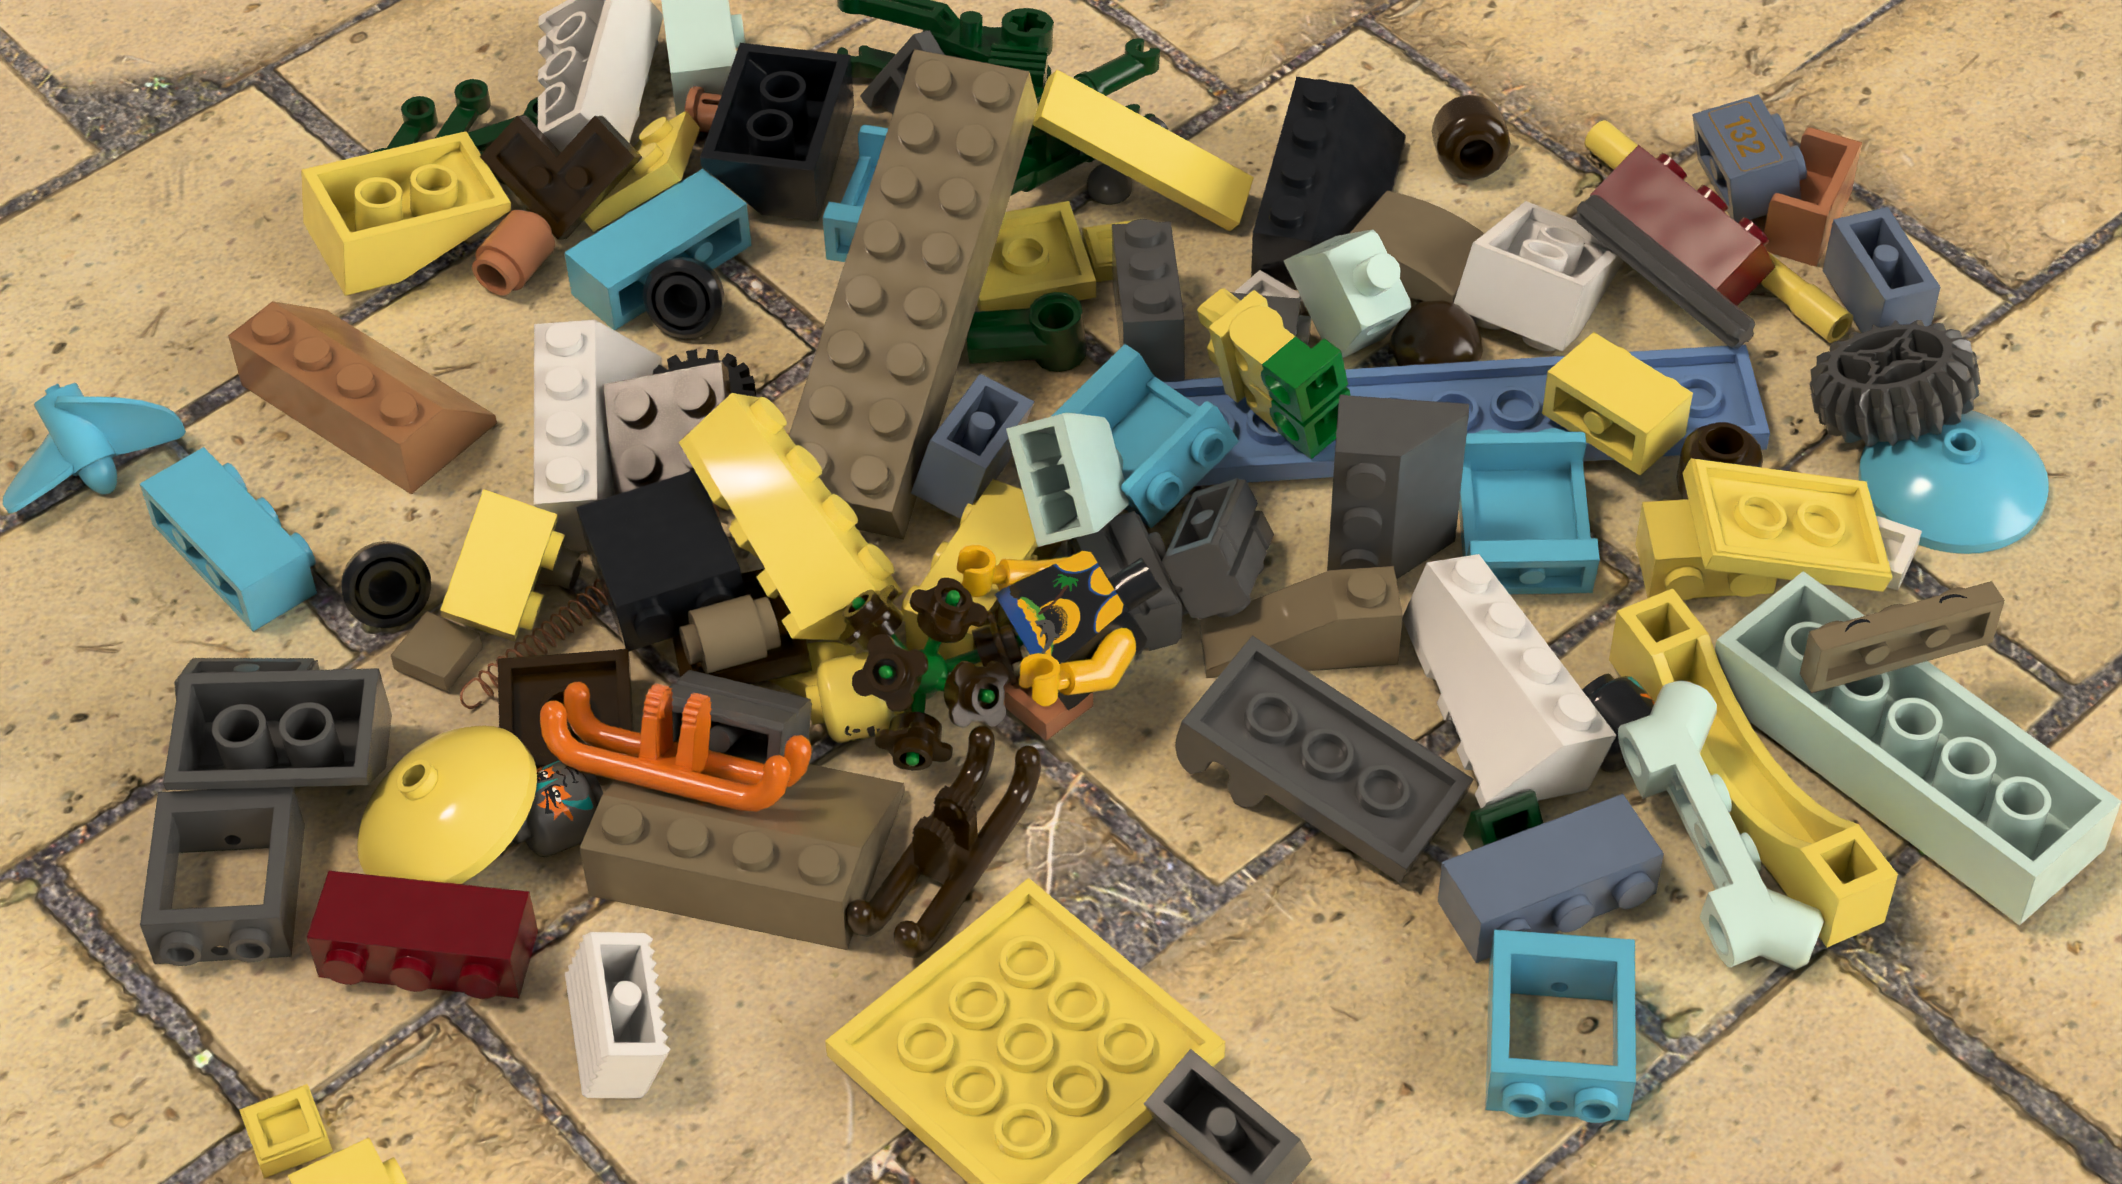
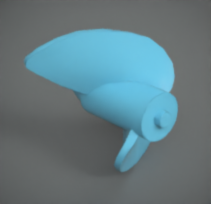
(85, 439)

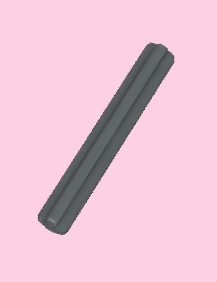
(1665, 271)

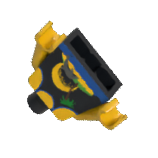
(1067, 618)

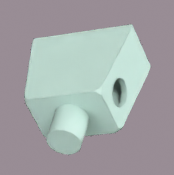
(1350, 289)
(1068, 475)

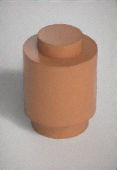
(513, 252)

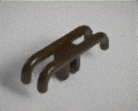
(949, 848)

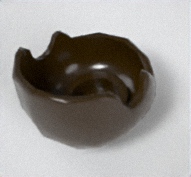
(1435, 335)

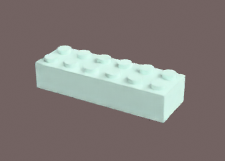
(1922, 757)

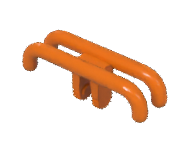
(662, 764)

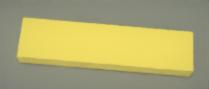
(1143, 150)

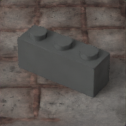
(1149, 296)

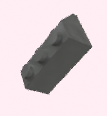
(1395, 481)
(278, 729)

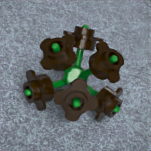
(912, 676)

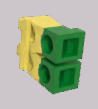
(1276, 372)

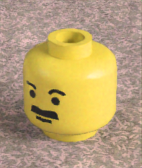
(838, 705)

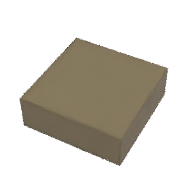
(436, 651)

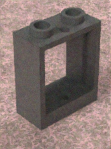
(223, 822)

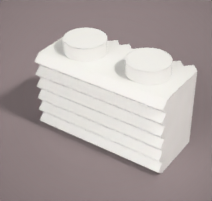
(616, 1015)

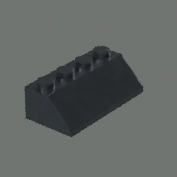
(1325, 174)

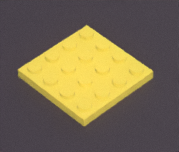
(1021, 1046)

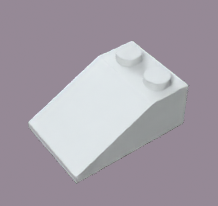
(1536, 277)

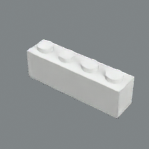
(594, 64)
(571, 417)
(1502, 686)

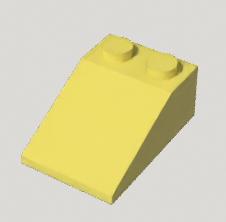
(398, 208)

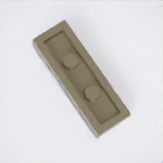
(1901, 636)

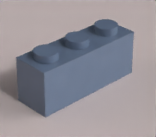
(1551, 875)

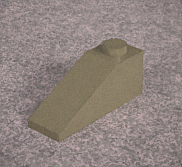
(1318, 623)

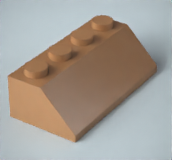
(356, 392)

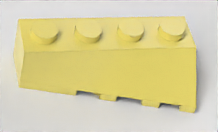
(785, 515)

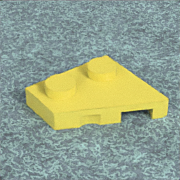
(664, 154)

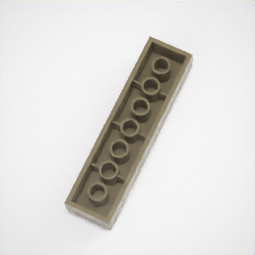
(913, 282)

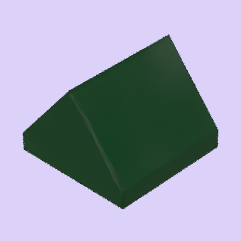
(1502, 819)

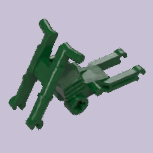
(1020, 44)

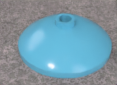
(1962, 488)

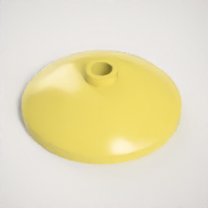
(448, 806)

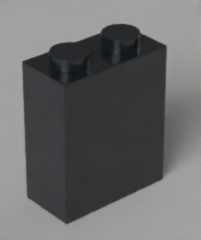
(659, 557)

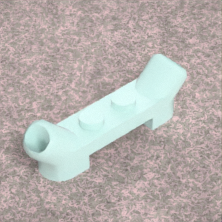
(1741, 912)

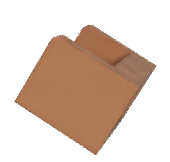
(1803, 226)

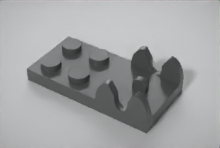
(1320, 758)

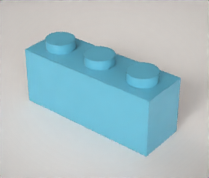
(688, 220)
(230, 538)

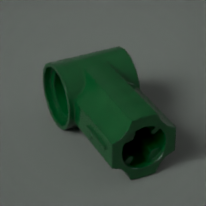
(1046, 332)

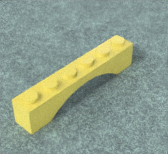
(1798, 841)

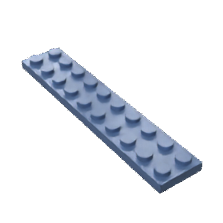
(1500, 397)

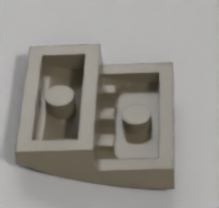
(1424, 241)

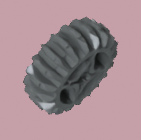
(1895, 383)

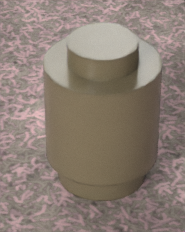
(730, 633)

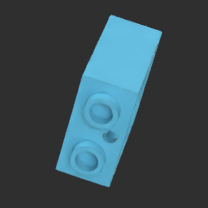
(1570, 969)

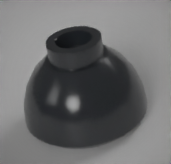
(684, 297)
(385, 584)

